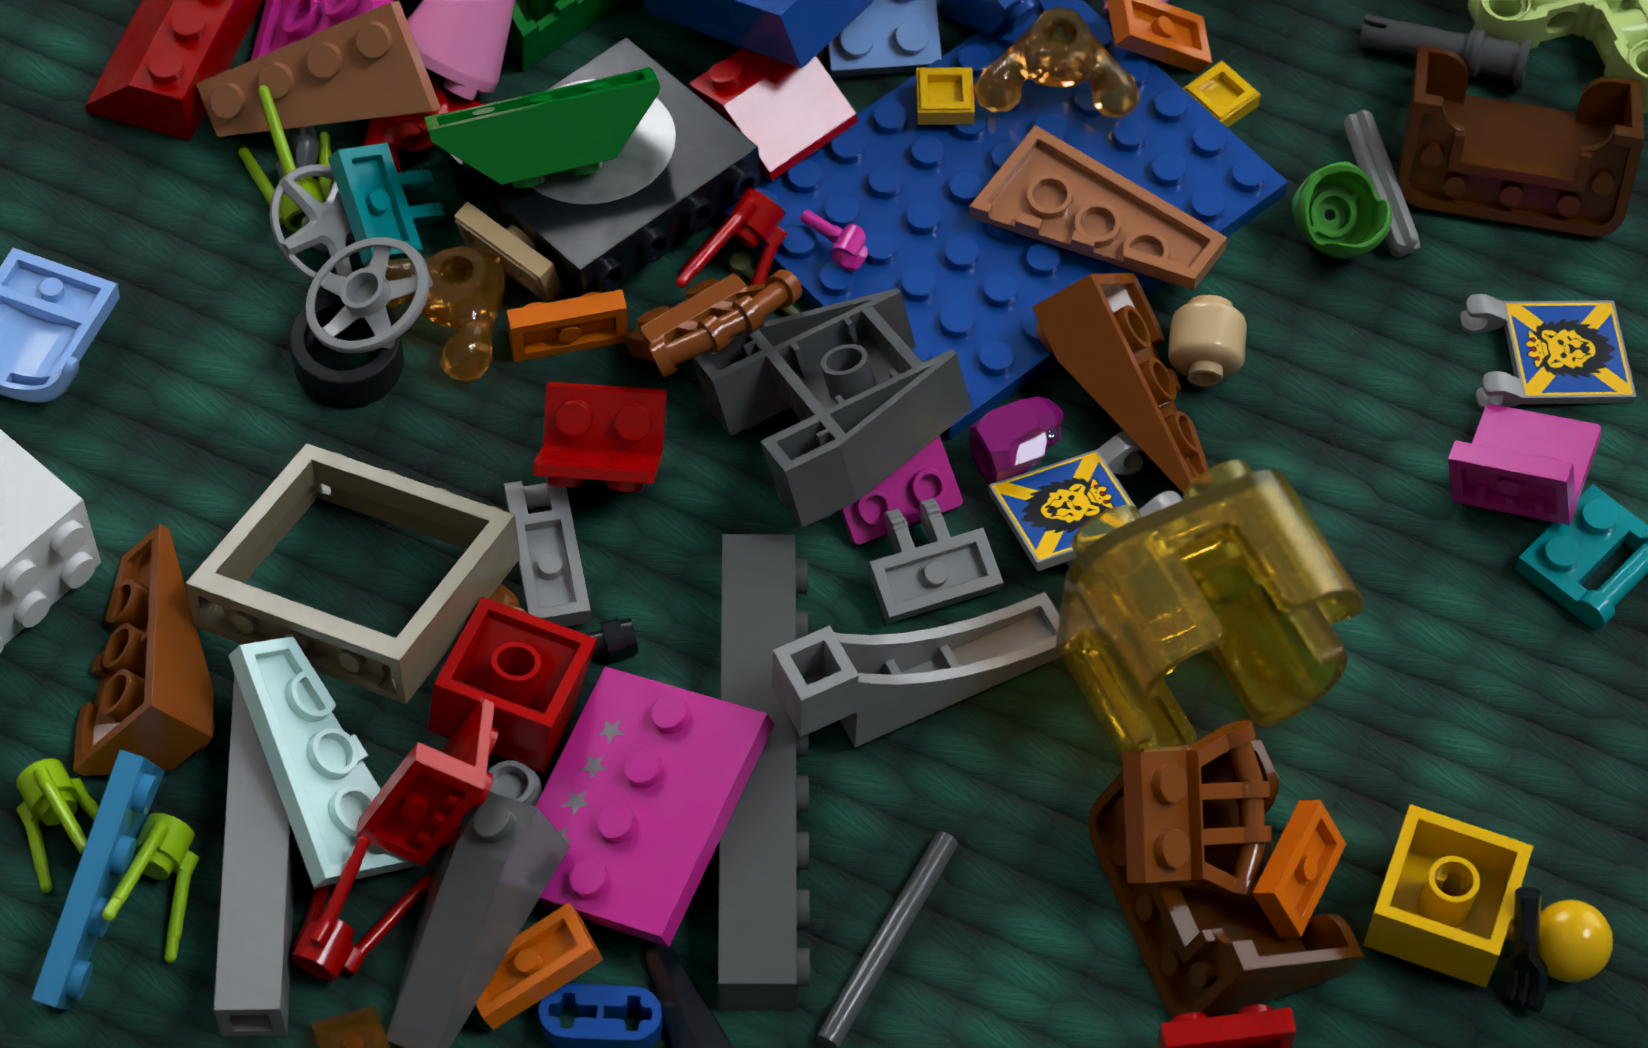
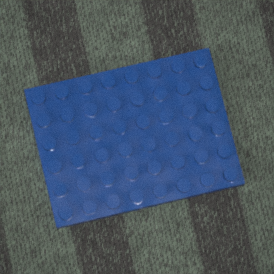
(972, 281)

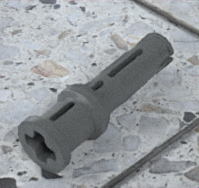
(1480, 52)

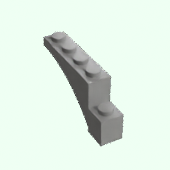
(901, 677)

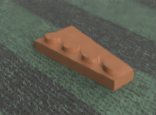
(334, 76)
(1089, 209)

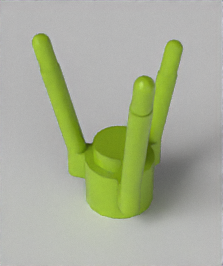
(289, 211)
(53, 799)
(160, 851)

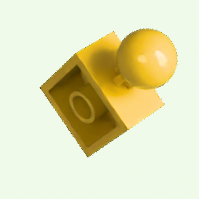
(1454, 903)

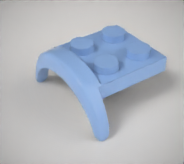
(887, 40)
(47, 324)

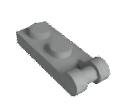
(548, 554)

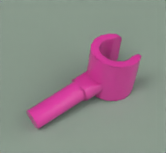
(848, 245)

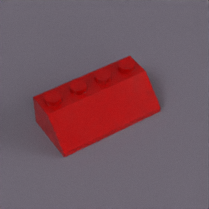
(164, 57)

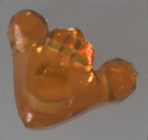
(1060, 54)
(463, 296)

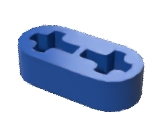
(600, 1017)

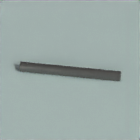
(886, 941)

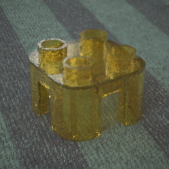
(1218, 573)

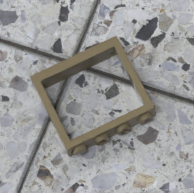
(333, 645)

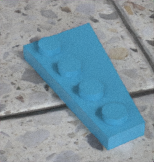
(100, 870)

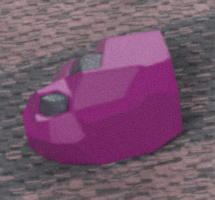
(1014, 437)

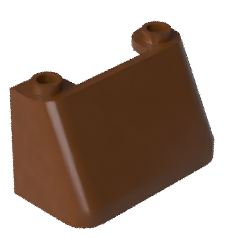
(1520, 158)
(1200, 945)

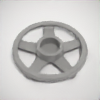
(323, 225)
(366, 296)

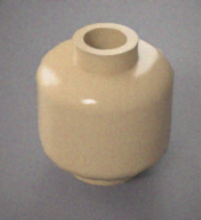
(1207, 340)

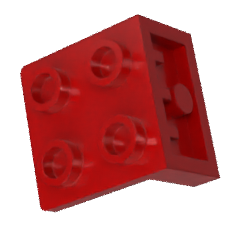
(602, 435)
(433, 791)

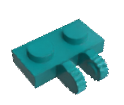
(376, 197)

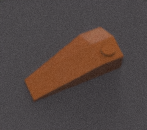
(1108, 343)
(152, 671)

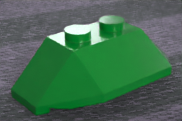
(548, 130)

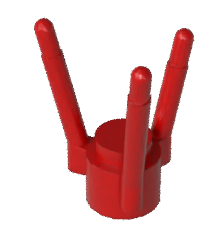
(750, 222)
(325, 941)

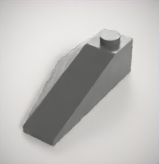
(471, 916)

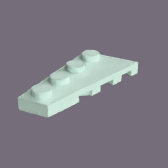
(310, 758)

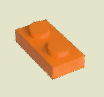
(1161, 32)
(567, 325)
(1299, 868)
(538, 965)

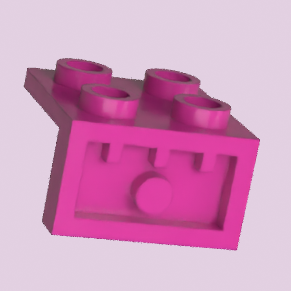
(1524, 463)
(918, 479)

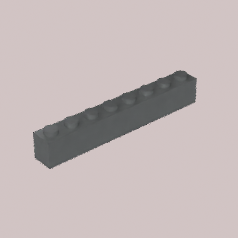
(760, 843)

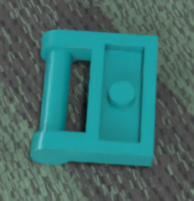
(1572, 553)

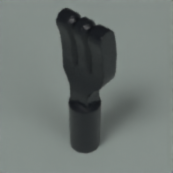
(1525, 968)

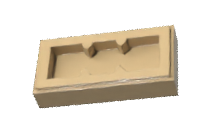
(514, 247)

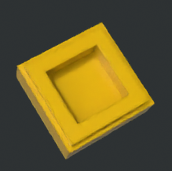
(1224, 94)
(945, 96)

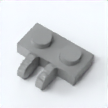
(934, 573)

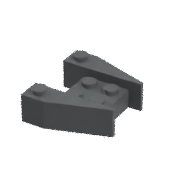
(853, 387)

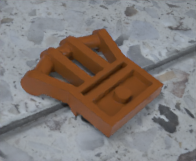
(709, 318)
(1167, 814)

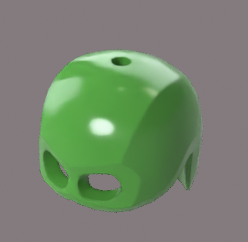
(1358, 214)

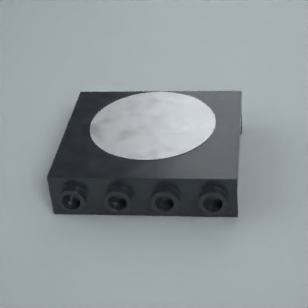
(663, 185)

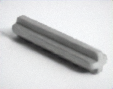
(1374, 161)

